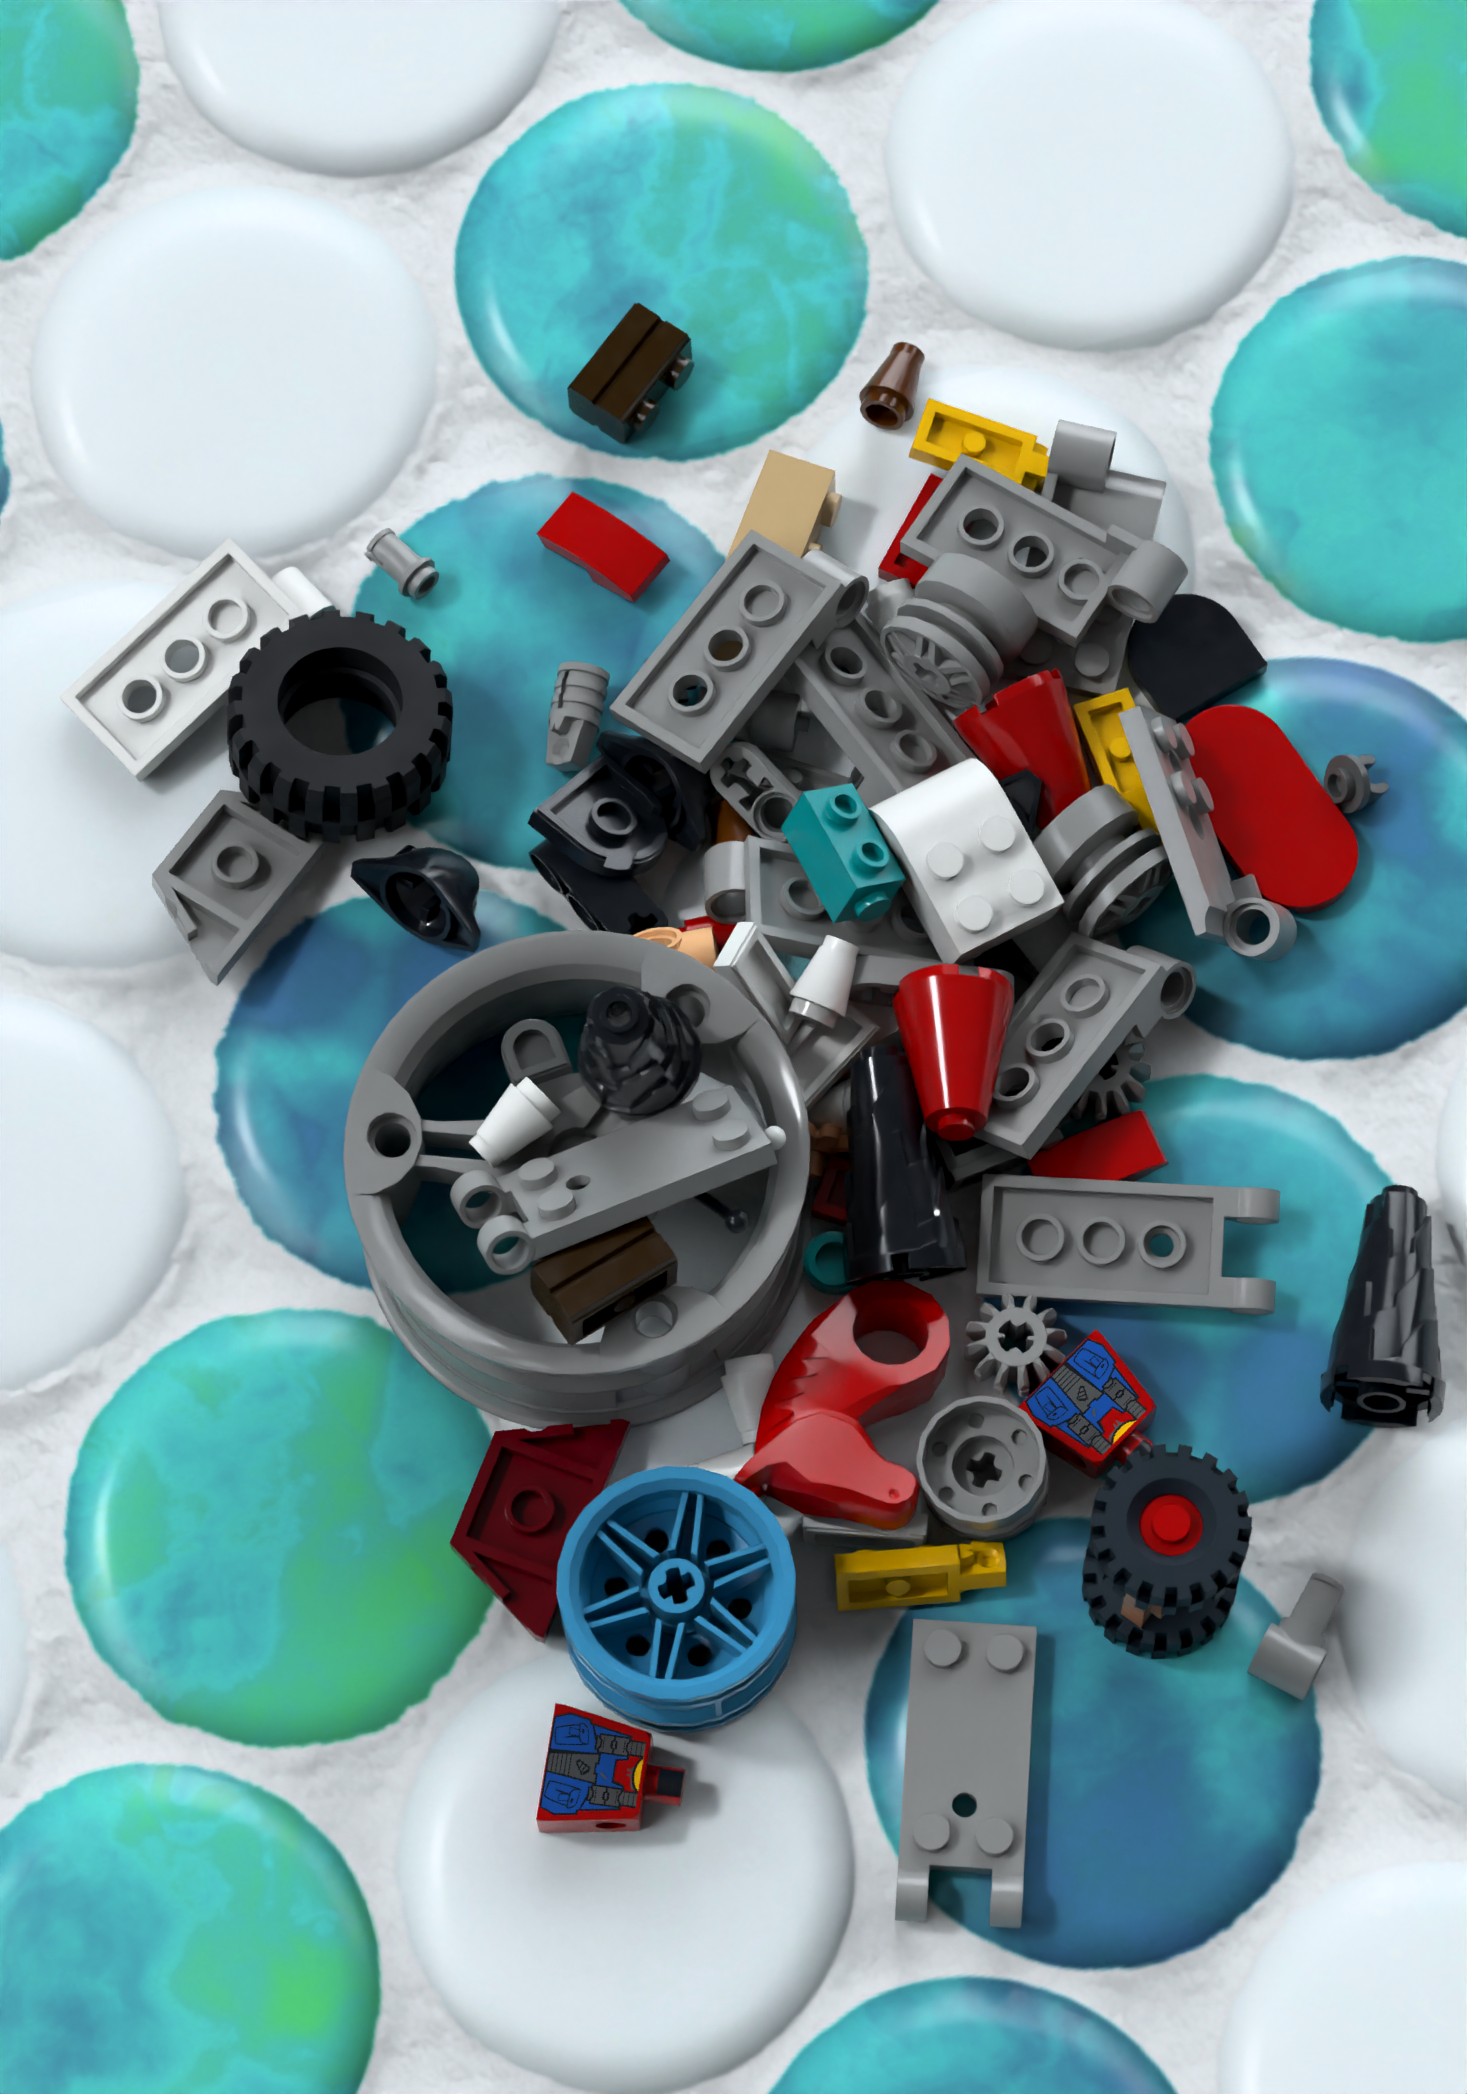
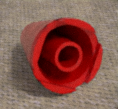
(1035, 731)
(954, 1043)

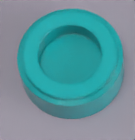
(825, 1264)

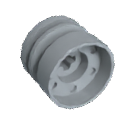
(959, 630)
(1103, 868)
(969, 1438)

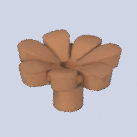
(824, 1144)

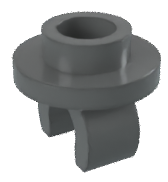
(1349, 782)

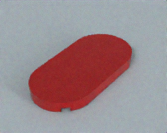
(1271, 810)

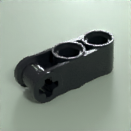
(597, 899)

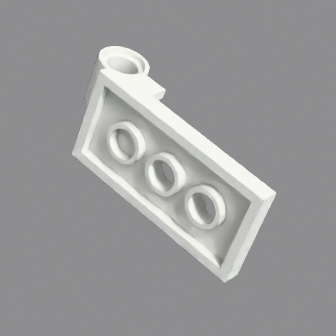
(221, 613)

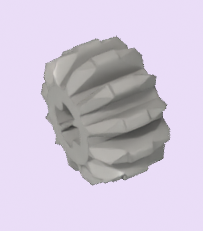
(1121, 1087)
(1016, 1325)

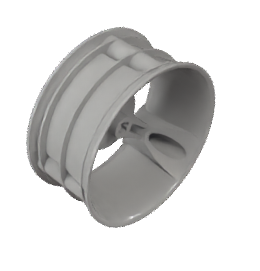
(387, 1160)

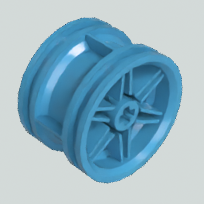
(662, 1686)

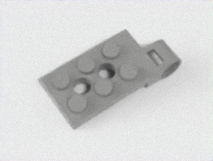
(1082, 562)

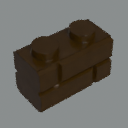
(631, 374)
(603, 1277)

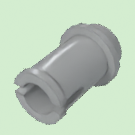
(412, 573)

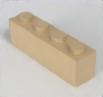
(788, 508)

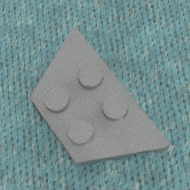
(231, 878)

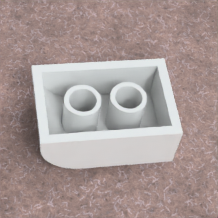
(966, 861)

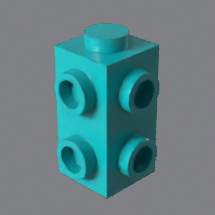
(843, 853)

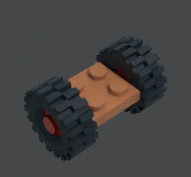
(1165, 1551)

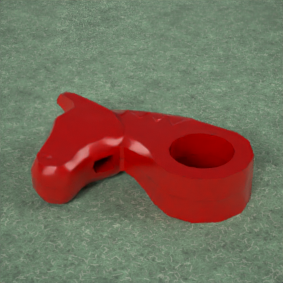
(827, 1392)

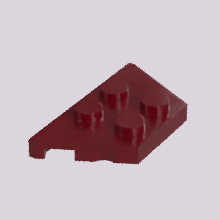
(526, 1505)

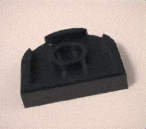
(1191, 656)
(605, 821)

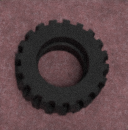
(340, 660)

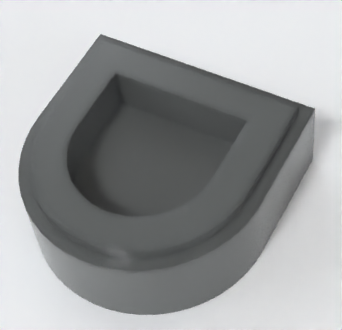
(534, 1051)

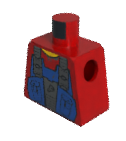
(1092, 1409)
(601, 1775)

